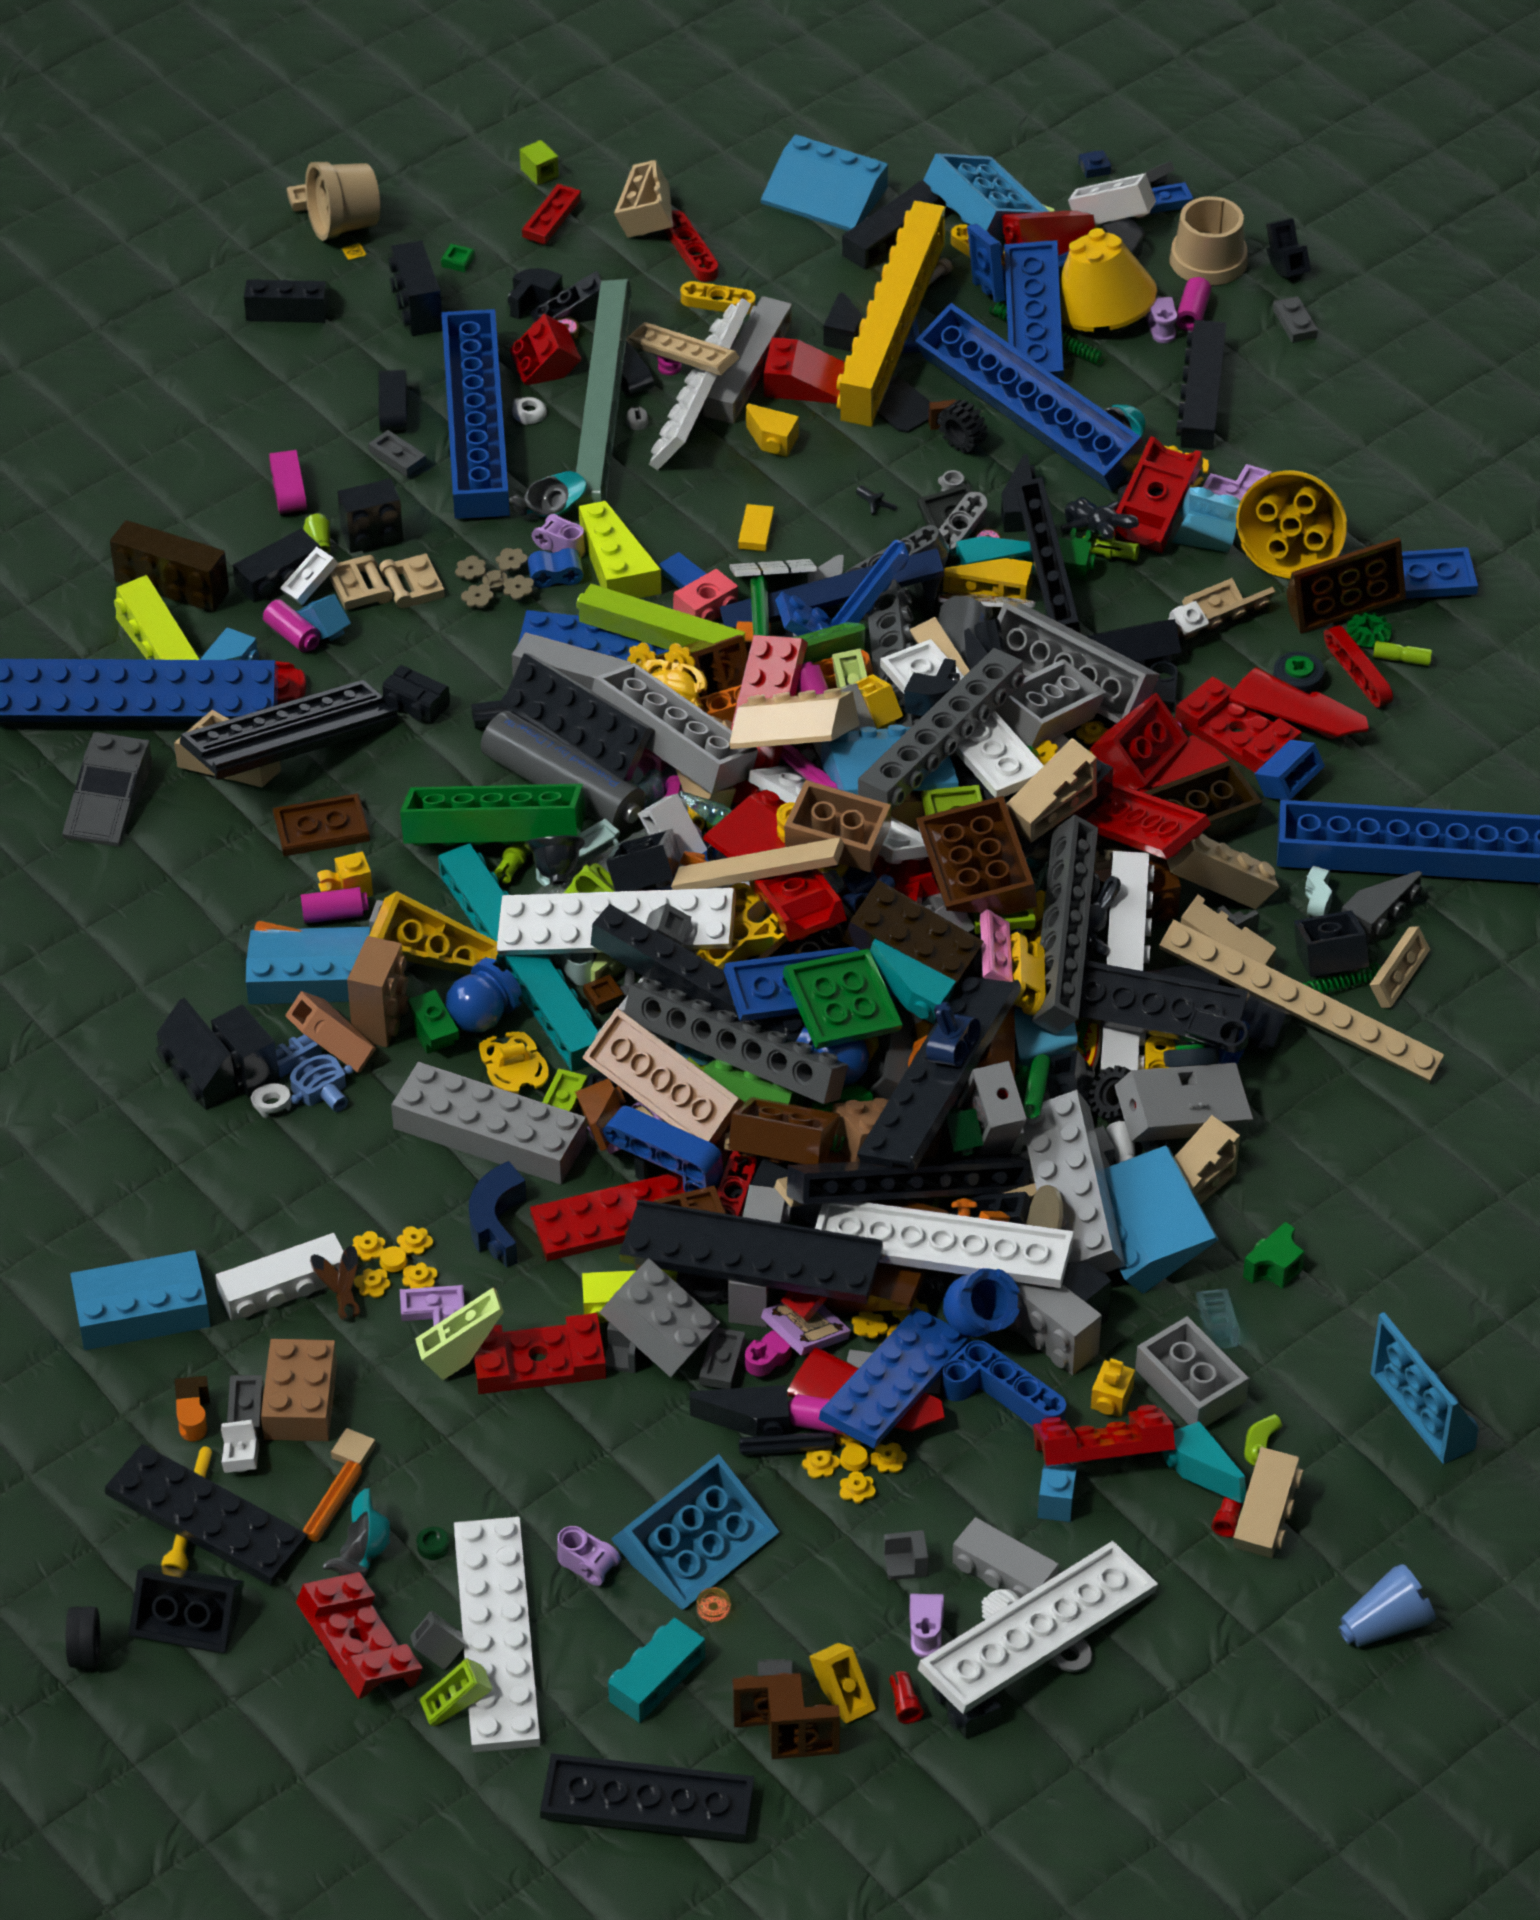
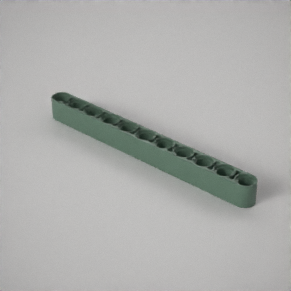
(603, 389)

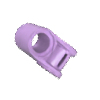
(1162, 319)
(559, 535)
(590, 1557)
(926, 1623)

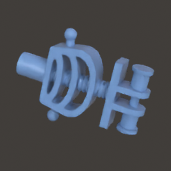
(312, 1075)

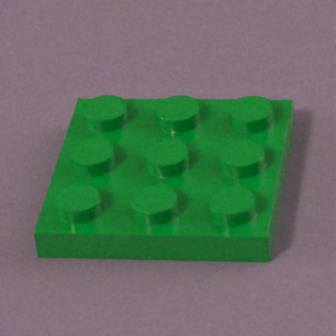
(842, 998)

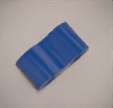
(555, 567)

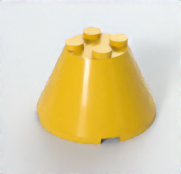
(1103, 284)
(1290, 522)

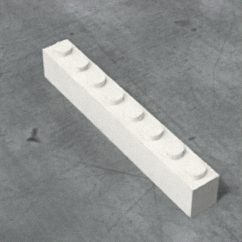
(1127, 948)

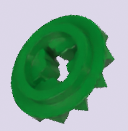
(1363, 636)

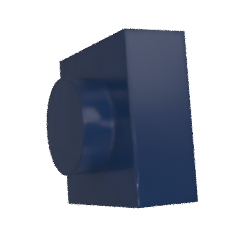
(1094, 164)

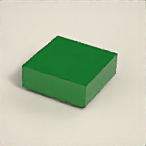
(457, 258)

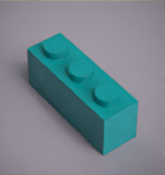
(656, 1669)

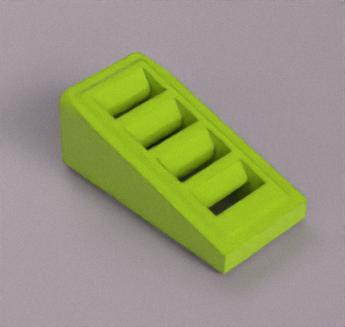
(475, 1686)

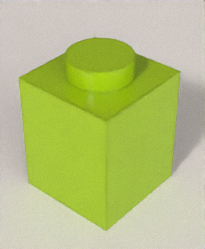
(539, 162)

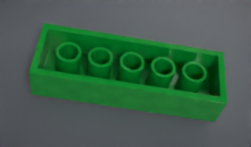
(491, 813)

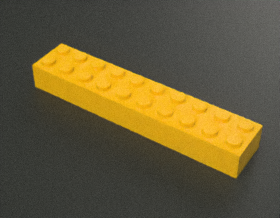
(891, 313)

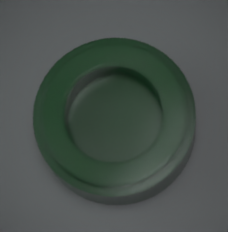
(433, 1543)

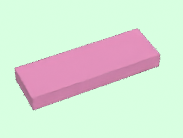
(996, 947)

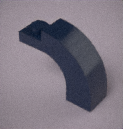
(490, 1198)

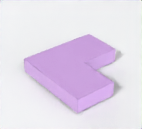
(1224, 486)
(431, 1303)

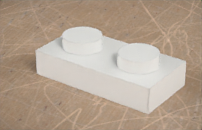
(309, 575)

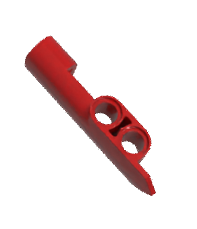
(1314, 710)
(825, 1374)

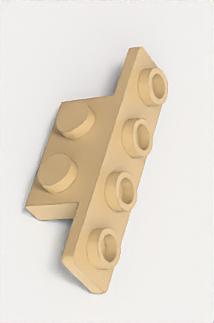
(1224, 602)

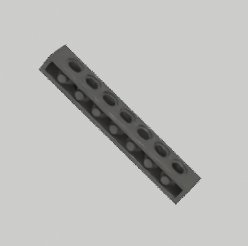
(891, 633)
(942, 729)
(1066, 921)
(822, 1085)

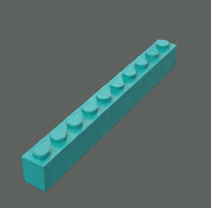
(541, 984)

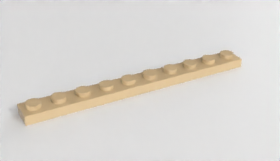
(1301, 1001)

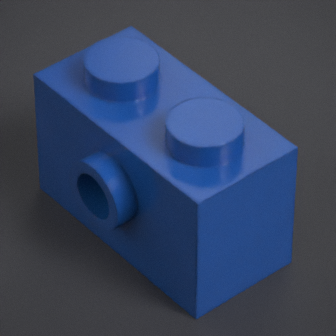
(1289, 770)

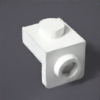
(1189, 618)
(240, 1446)

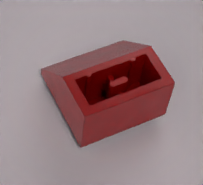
(545, 352)

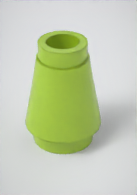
(318, 529)

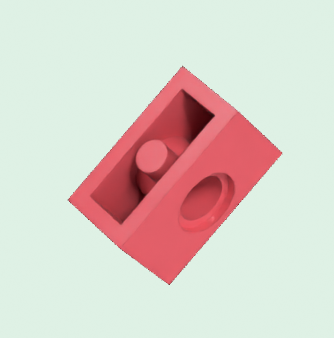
(706, 595)

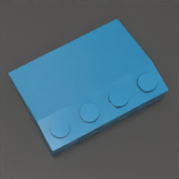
(825, 183)
(979, 190)
(857, 751)
(305, 961)
(1155, 1217)
(140, 1300)
(1421, 1394)
(696, 1533)

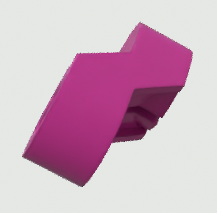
(766, 1354)

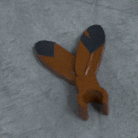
(340, 1281)

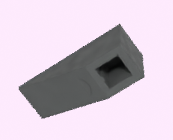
(1383, 902)

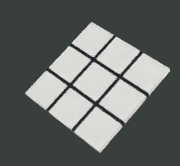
(773, 567)

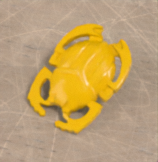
(678, 678)
(514, 1062)

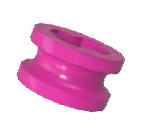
(668, 366)

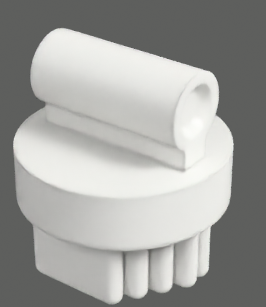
(997, 1601)

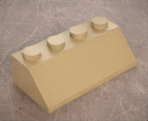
(794, 719)
(1225, 871)

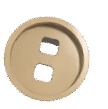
(341, 198)
(1210, 241)

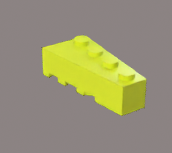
(616, 553)
(150, 622)

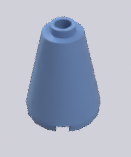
(1387, 1609)

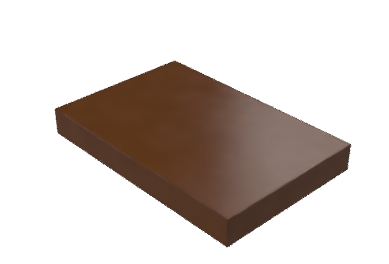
(321, 824)

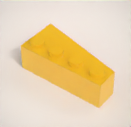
(431, 936)

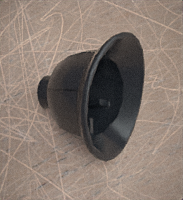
(555, 856)

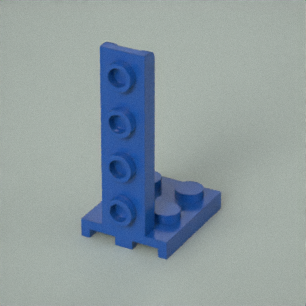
(987, 264)
(802, 619)

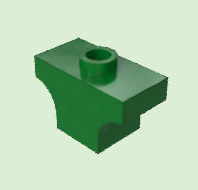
(432, 1022)
(1275, 1258)

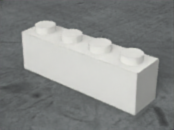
(275, 1278)

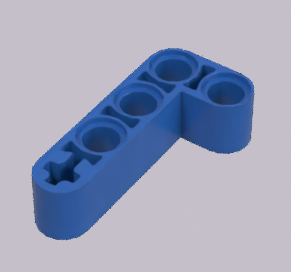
(667, 1146)
(987, 1368)

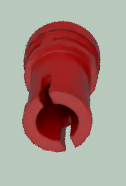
(1226, 1518)
(906, 1702)

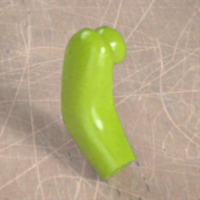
(1258, 1436)

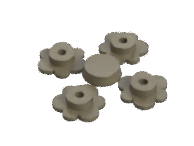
(496, 579)

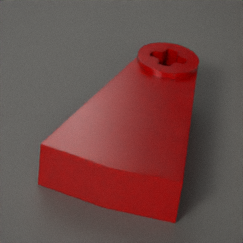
(1189, 759)

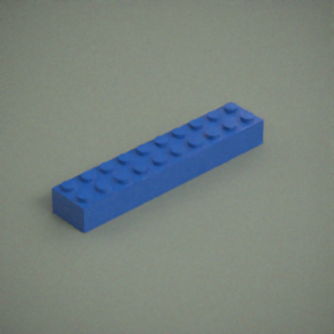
(1031, 397)
(475, 414)
(133, 689)
(1409, 840)

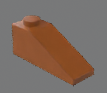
(599, 1105)

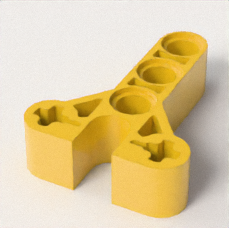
(757, 935)

